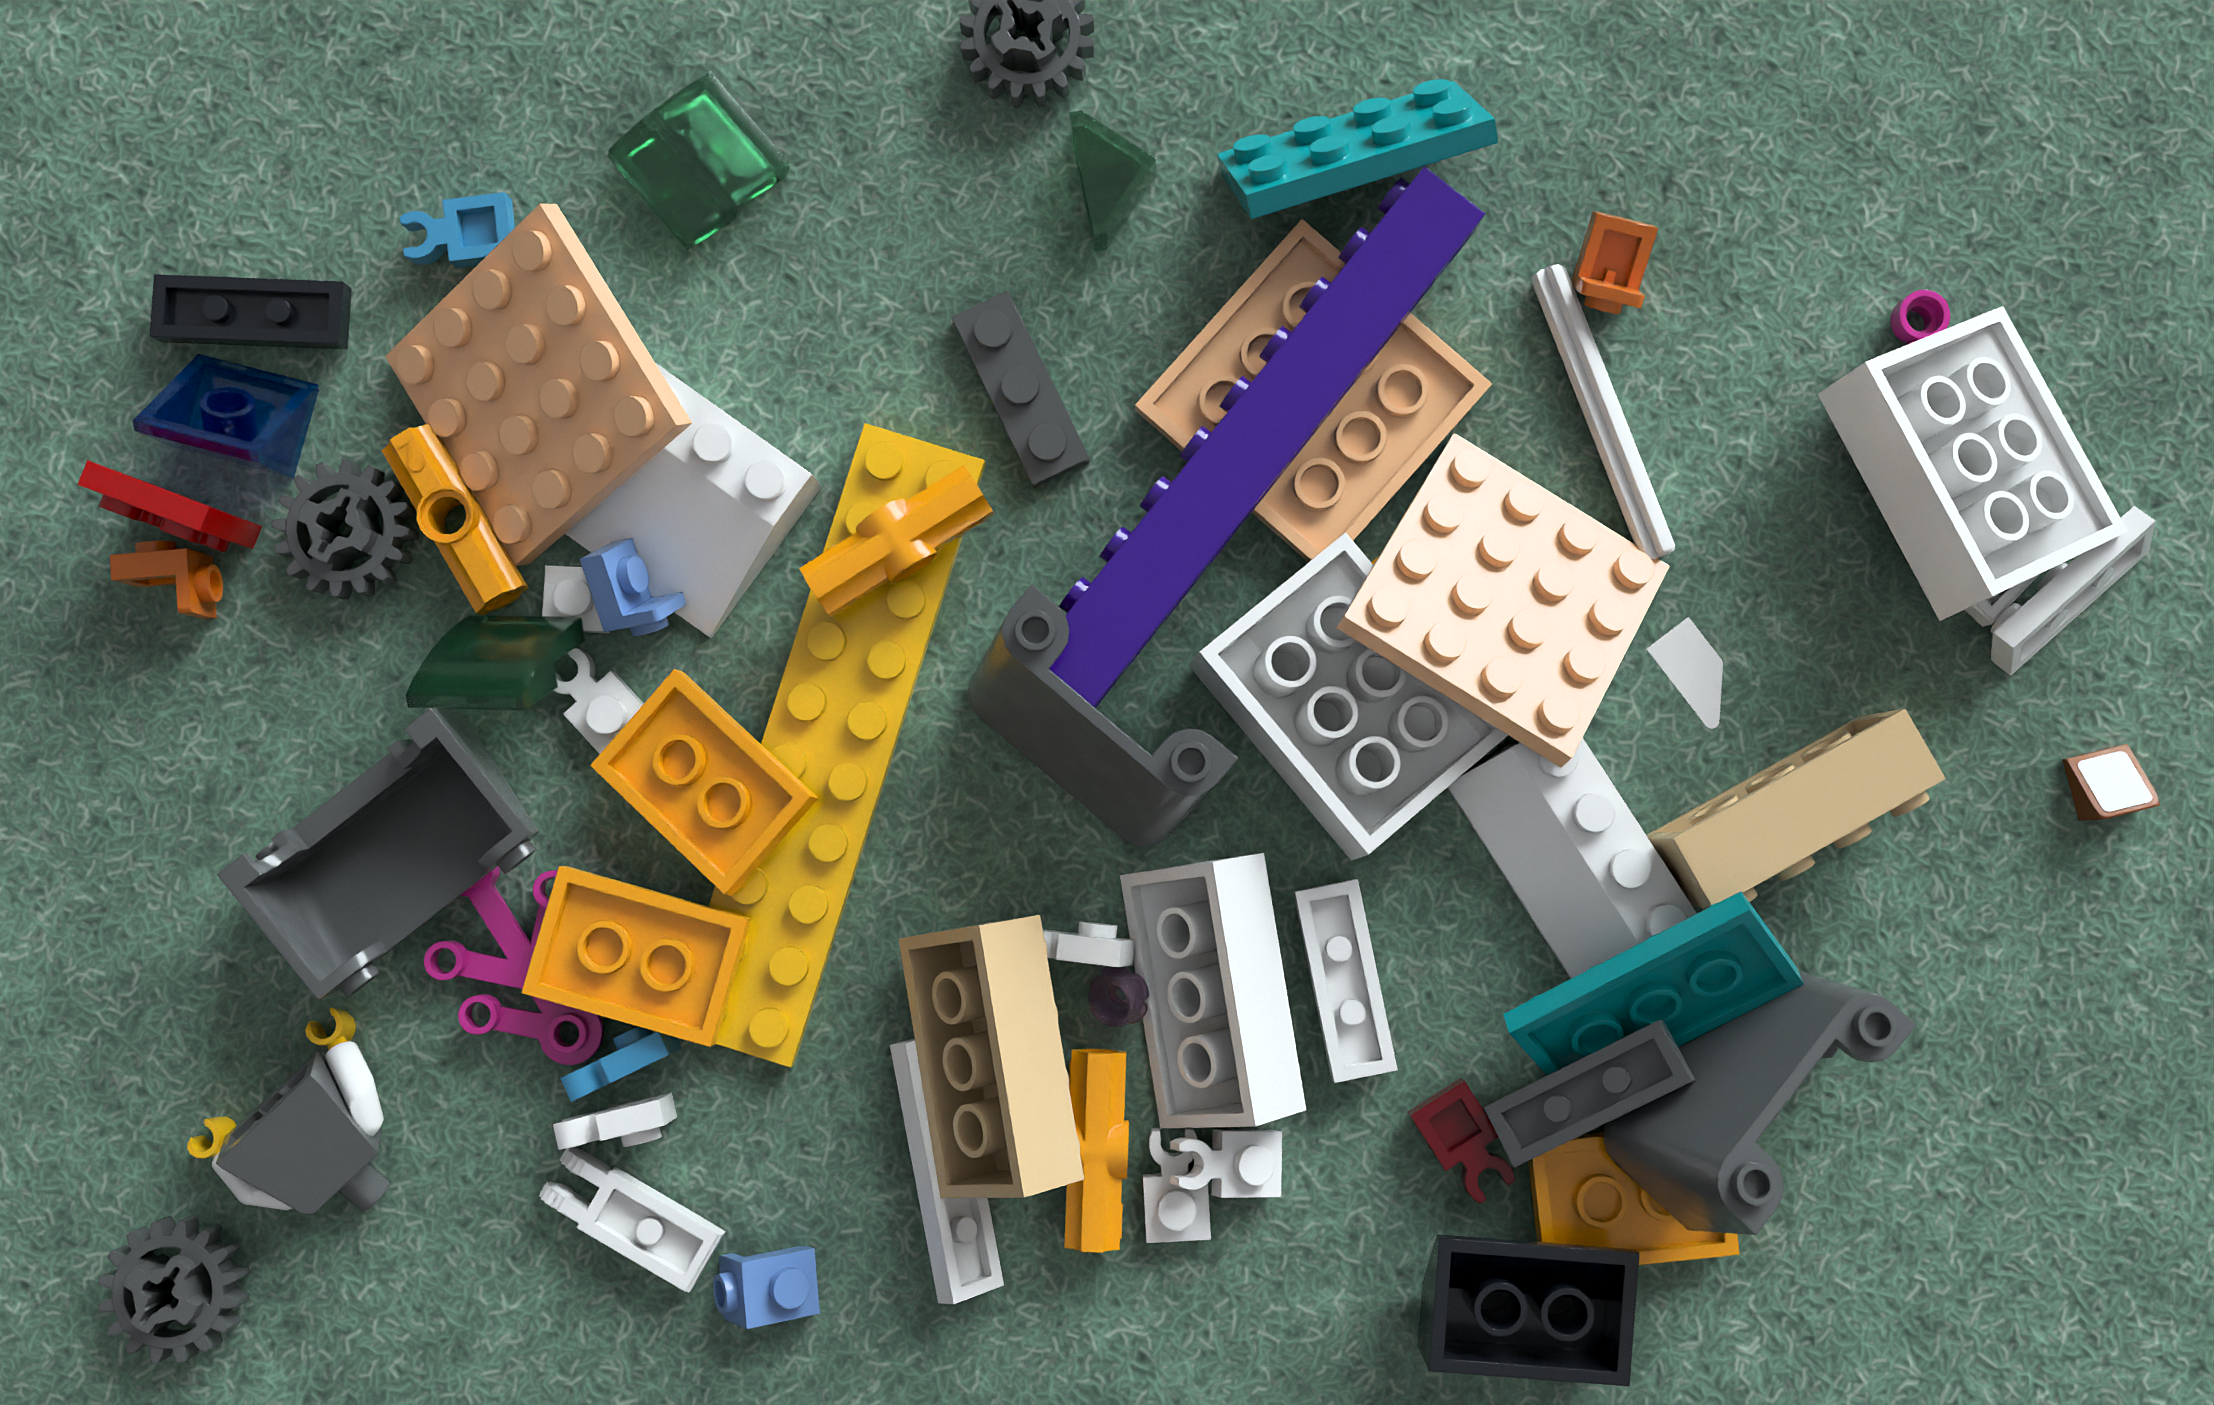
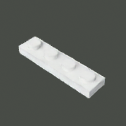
(955, 1229)

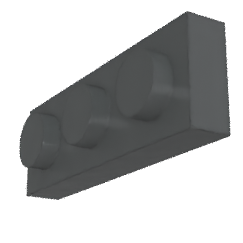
(1020, 389)
(1589, 1093)

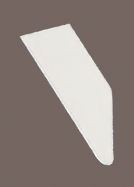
(1692, 668)

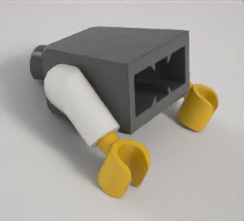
(307, 1134)

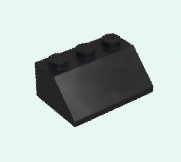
(1529, 1310)

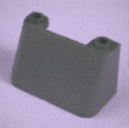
(1076, 744)
(384, 854)
(1699, 1141)

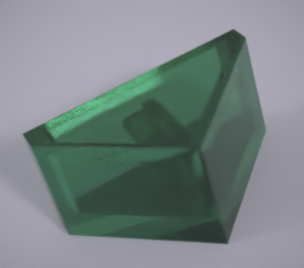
(1111, 175)

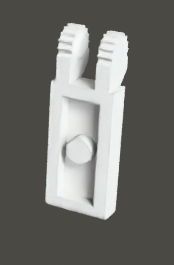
(636, 1220)

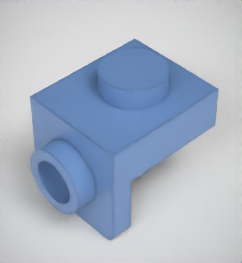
(767, 1287)

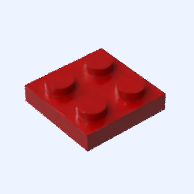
(167, 509)

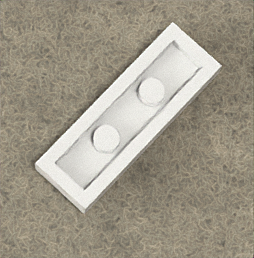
(2067, 593)
(1345, 980)

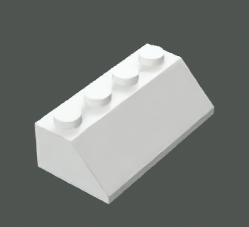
(1570, 853)
(1216, 994)

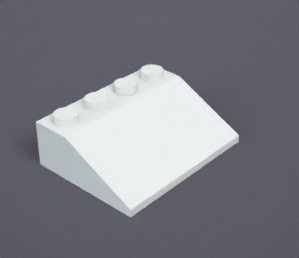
(1970, 461)
(704, 510)
(1332, 715)

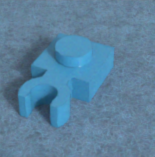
(467, 231)
(634, 1051)

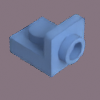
(621, 590)

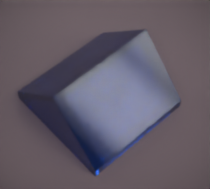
(233, 414)

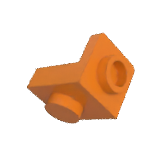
(1613, 262)
(162, 564)

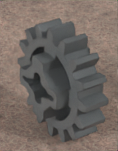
(1007, 53)
(358, 504)
(145, 1291)

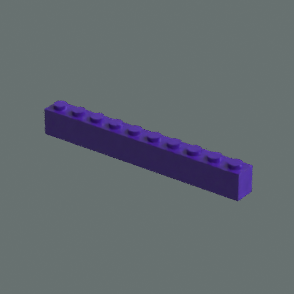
(1262, 430)

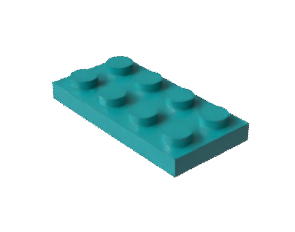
(1356, 147)
(1686, 976)

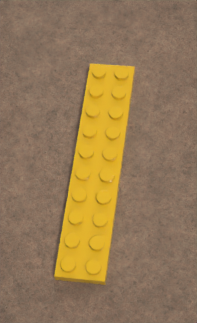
(837, 735)

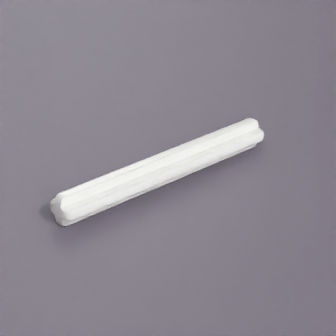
(1602, 411)

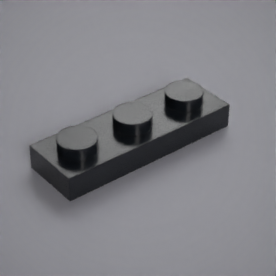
(250, 311)

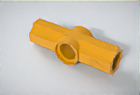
(434, 489)
(896, 541)
(1098, 1107)

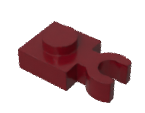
(1457, 1132)

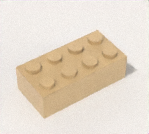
(1798, 808)
(991, 1060)

